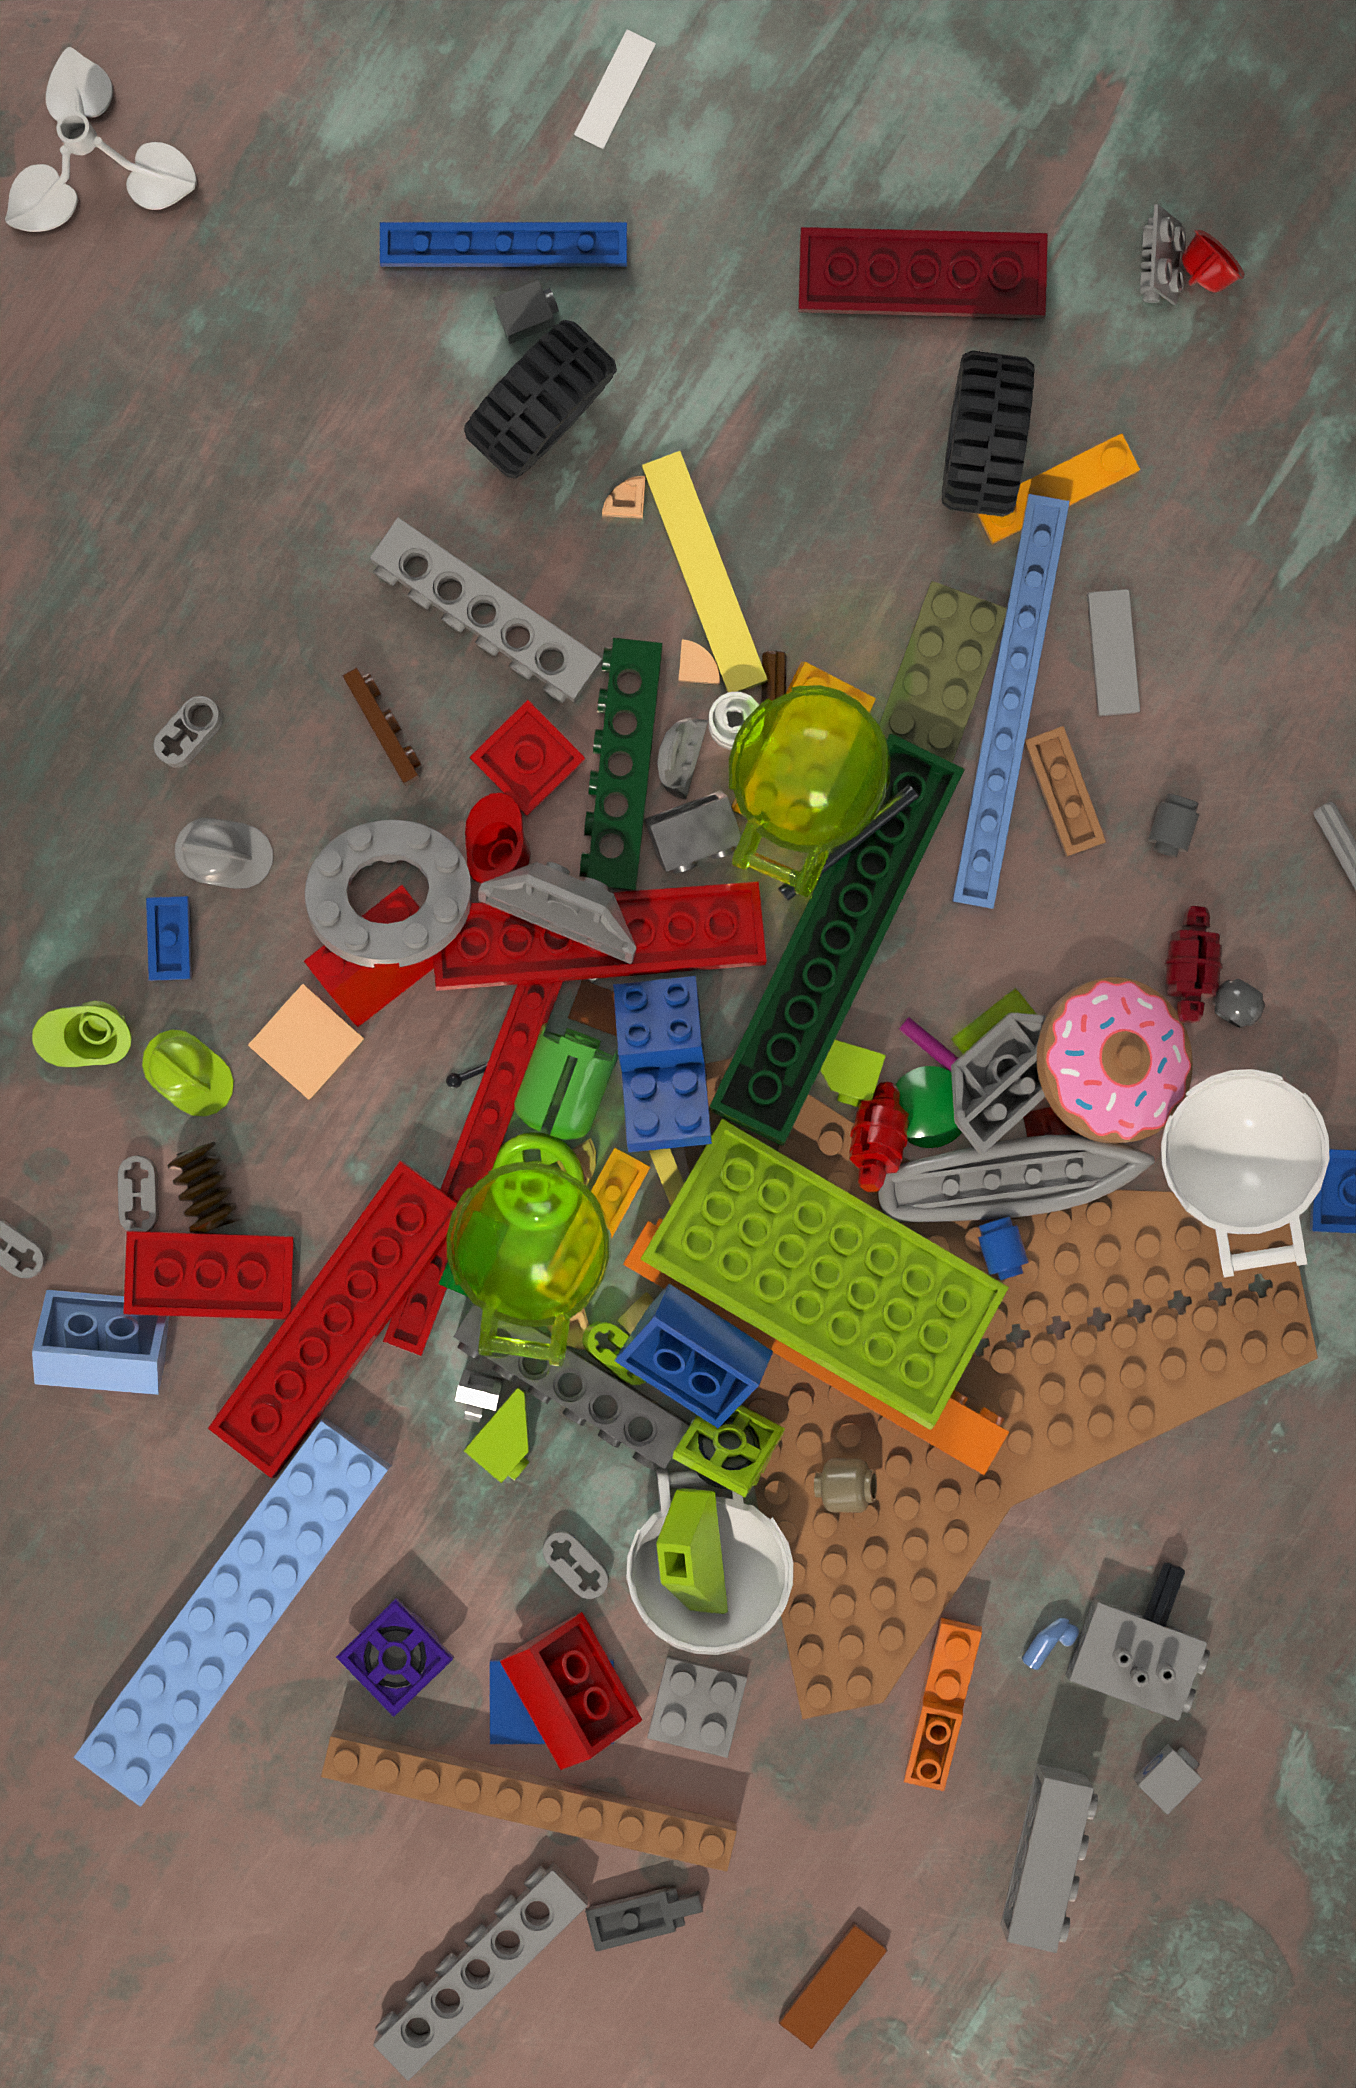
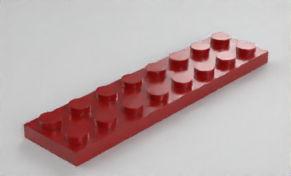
(670, 928)
(336, 1320)

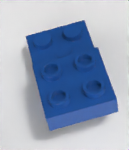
(662, 1064)

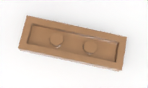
(1064, 791)

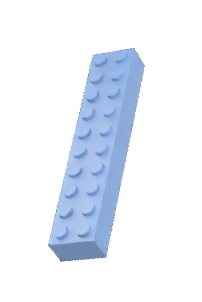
(232, 1611)

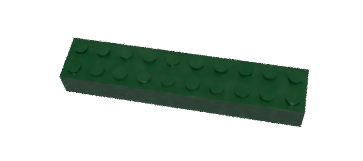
(832, 954)

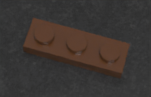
(383, 725)

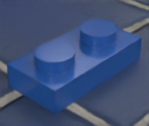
(169, 938)

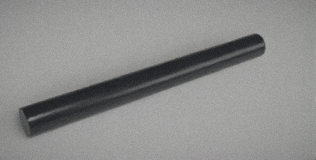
(884, 815)

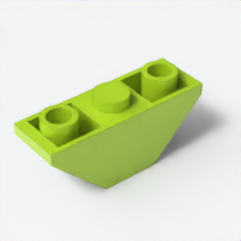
(692, 1552)

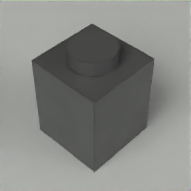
(525, 311)

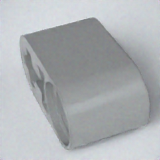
(189, 746)

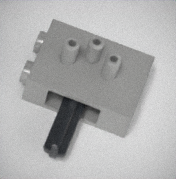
(1140, 1654)

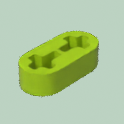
(605, 1356)

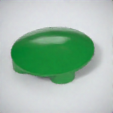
(928, 1100)

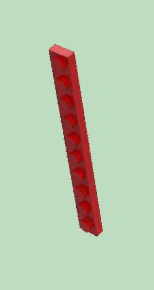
(478, 1147)

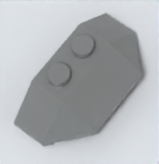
(563, 905)
(997, 1080)

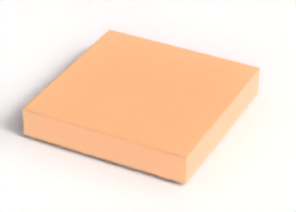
(306, 1042)

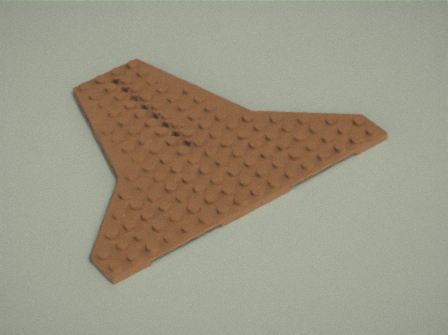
(883, 1576)

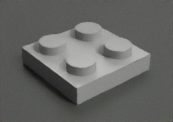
(697, 1706)

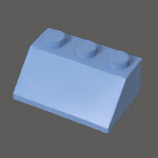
(93, 1345)

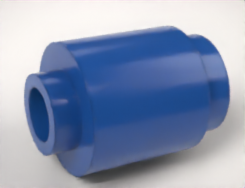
(1002, 1248)

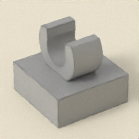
(478, 1392)

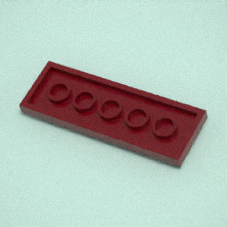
(922, 272)

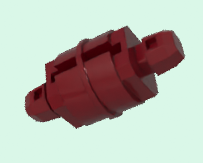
(1193, 964)

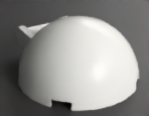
(1247, 1160)
(754, 1567)

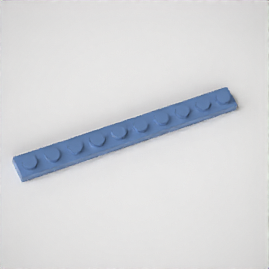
(1010, 701)

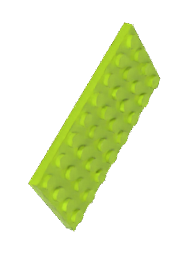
(825, 1274)

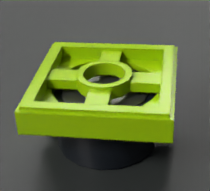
(730, 1454)

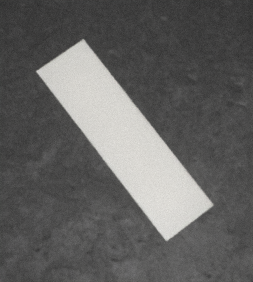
(614, 89)

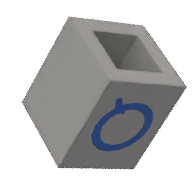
(1169, 1777)

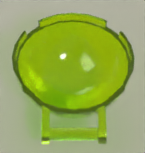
(806, 779)
(529, 1253)

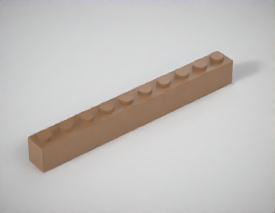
(529, 1799)

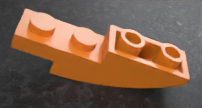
(942, 1704)

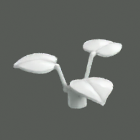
(76, 91)

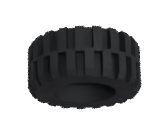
(540, 398)
(988, 433)

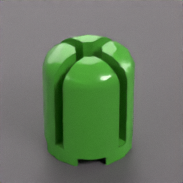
(584, 1089)

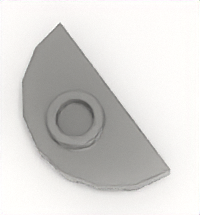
(680, 754)

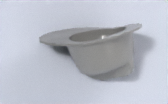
(223, 853)

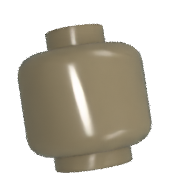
(846, 1485)

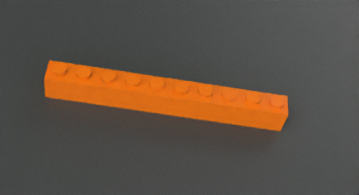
(959, 1431)

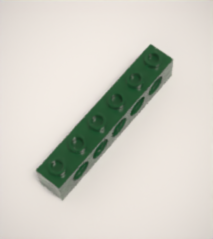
(645, 661)

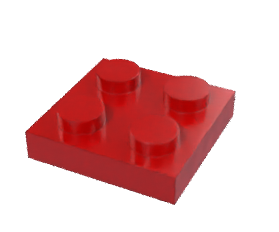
(527, 758)

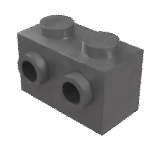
(694, 832)

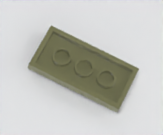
(942, 670)

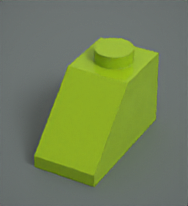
(852, 1072)
(504, 1439)

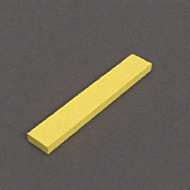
(704, 573)

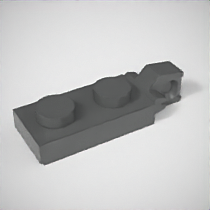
(640, 1917)

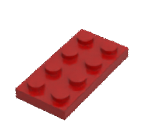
(208, 1275)

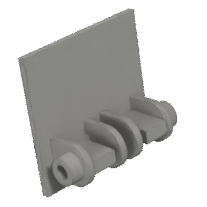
(1164, 240)

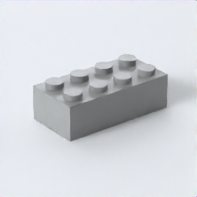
(1047, 1858)

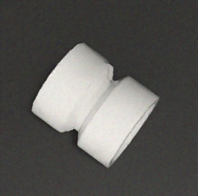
(728, 717)

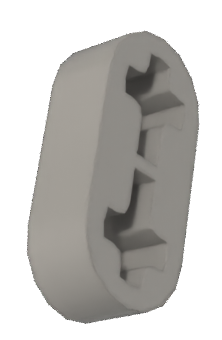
(148, 1193)
(22, 1243)
(568, 1572)

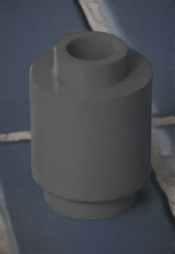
(1174, 825)

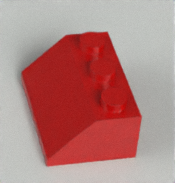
(363, 989)
(571, 1691)

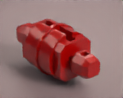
(879, 1137)

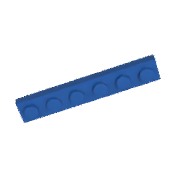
(503, 244)

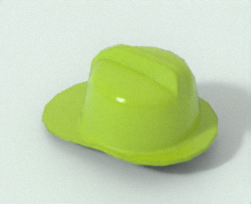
(82, 1035)
(187, 1073)

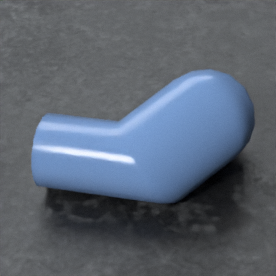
(1045, 1641)

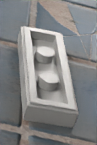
(1113, 652)

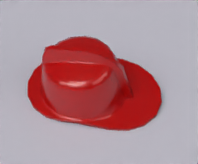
(1210, 263)
(495, 838)

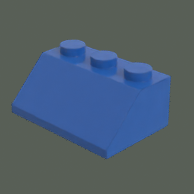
(694, 1356)

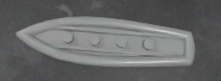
(1010, 1179)

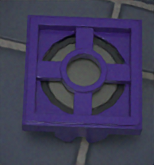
(395, 1656)

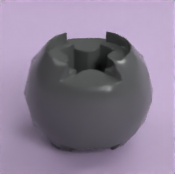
(1238, 1003)

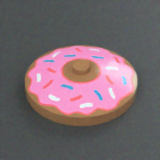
(1114, 1060)

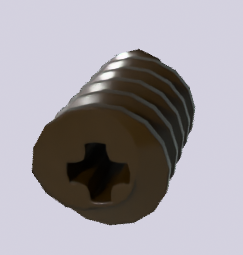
(203, 1188)

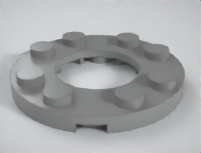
(397, 942)

